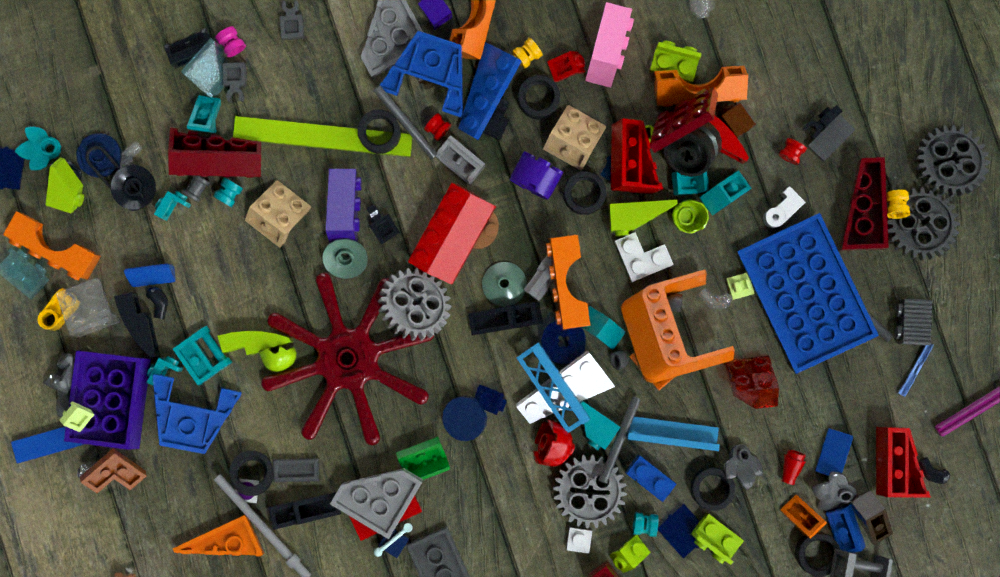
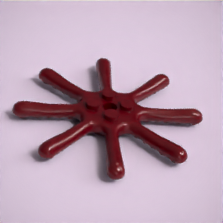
(332, 368)

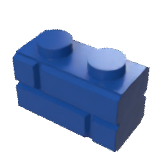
(650, 478)

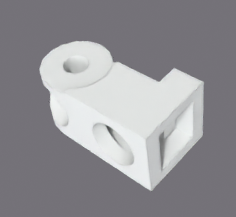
(784, 210)

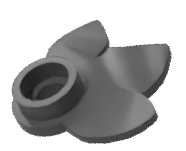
(743, 467)
(832, 492)

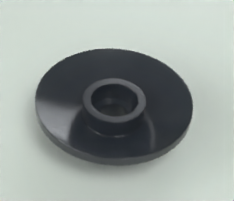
(122, 189)

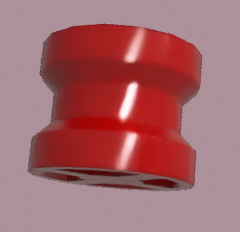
(437, 126)
(792, 151)

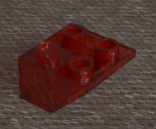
(753, 381)

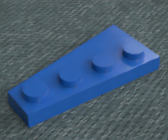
(489, 84)

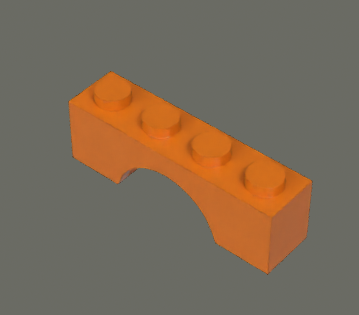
(474, 31)
(729, 83)
(29, 233)
(564, 252)

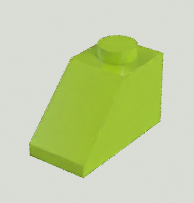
(64, 187)

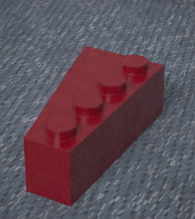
(212, 155)
(867, 212)

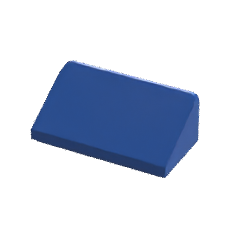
(150, 275)
(834, 452)
(846, 529)

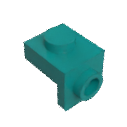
(689, 185)
(167, 204)
(162, 366)

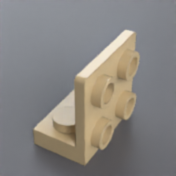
(574, 137)
(277, 213)

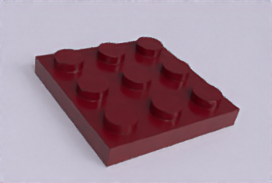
(684, 119)

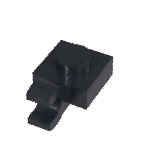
(826, 116)
(497, 122)
(383, 226)

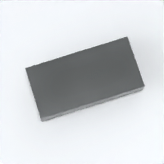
(831, 138)
(296, 470)

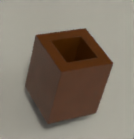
(737, 119)

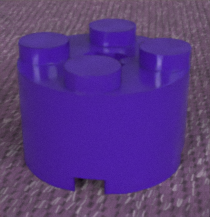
(536, 175)

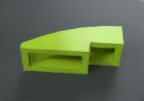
(252, 341)

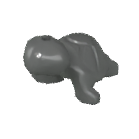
(62, 381)

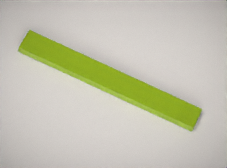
(315, 135)

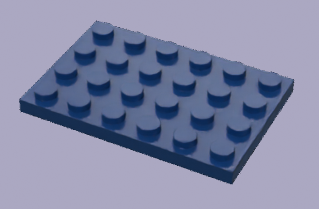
(807, 293)

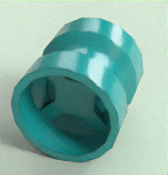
(227, 192)
(650, 527)

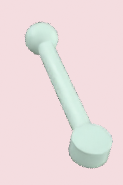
(407, 528)

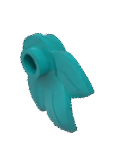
(36, 146)

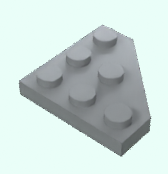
(388, 35)
(378, 499)

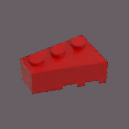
(631, 159)
(897, 464)

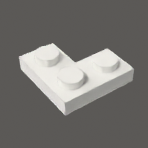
(639, 263)

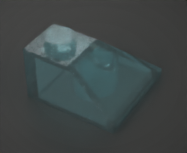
(207, 69)

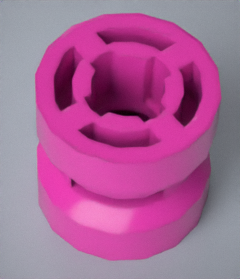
(230, 41)

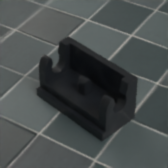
(184, 50)

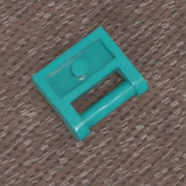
(196, 360)

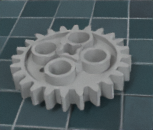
(401, 315)
(587, 512)

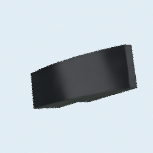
(505, 318)
(137, 323)
(301, 511)

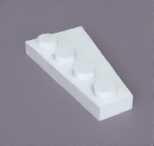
(581, 375)

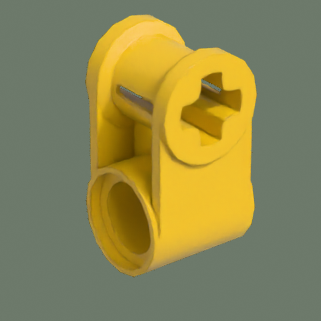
(52, 308)

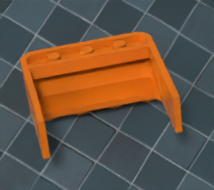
(656, 335)

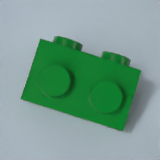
(424, 459)

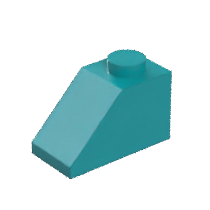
(725, 192)
(599, 428)

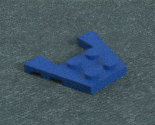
(432, 61)
(187, 425)

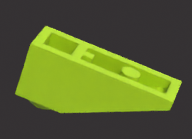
(630, 216)

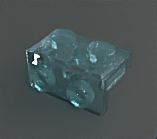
(22, 274)

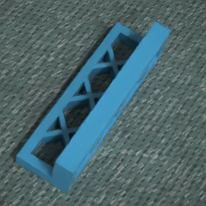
(561, 384)
(673, 433)

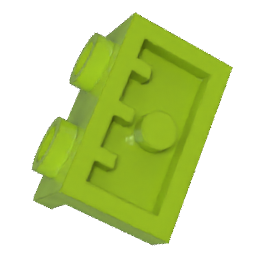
(670, 57)
(717, 538)

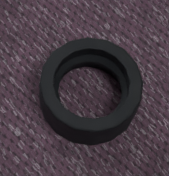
(539, 80)
(379, 114)
(596, 180)
(251, 456)
(695, 489)
(800, 554)

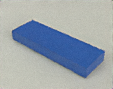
(41, 445)

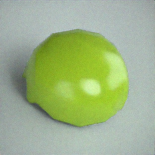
(690, 216)
(278, 361)

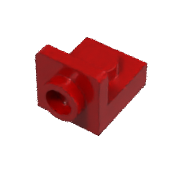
(566, 65)

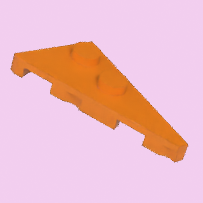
(232, 538)

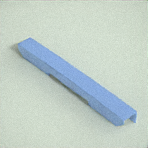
(915, 370)

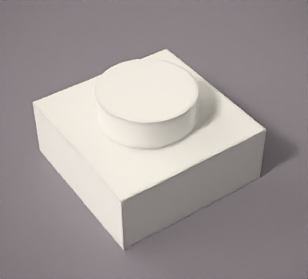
(579, 540)

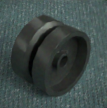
(694, 151)

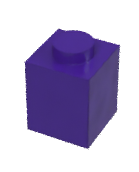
(435, 12)

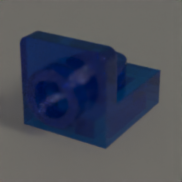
(490, 399)

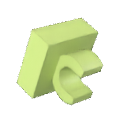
(740, 286)
(76, 416)

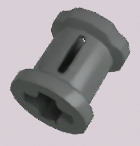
(195, 187)

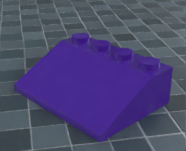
(116, 395)

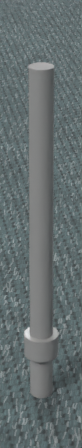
(292, 560)

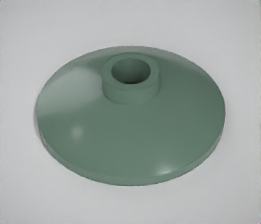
(341, 265)
(504, 296)

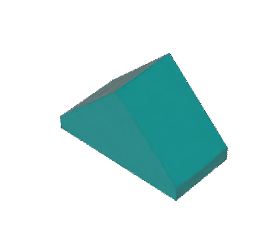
(604, 328)

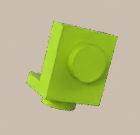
(630, 554)

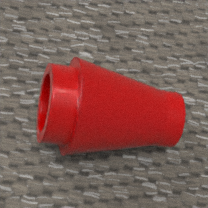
(792, 466)

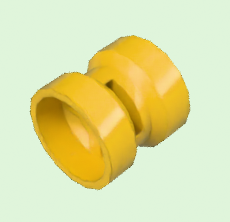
(527, 53)
(897, 204)

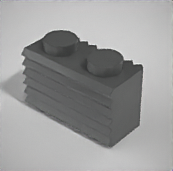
(914, 321)

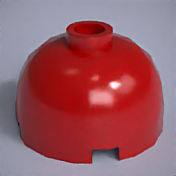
(554, 444)

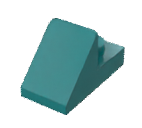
(204, 114)

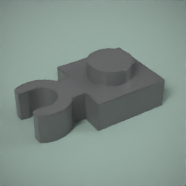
(292, 24)
(234, 77)

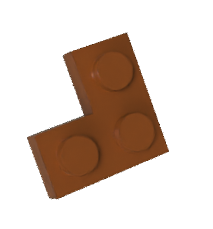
(113, 467)

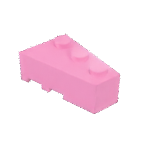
(609, 44)

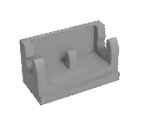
(460, 160)

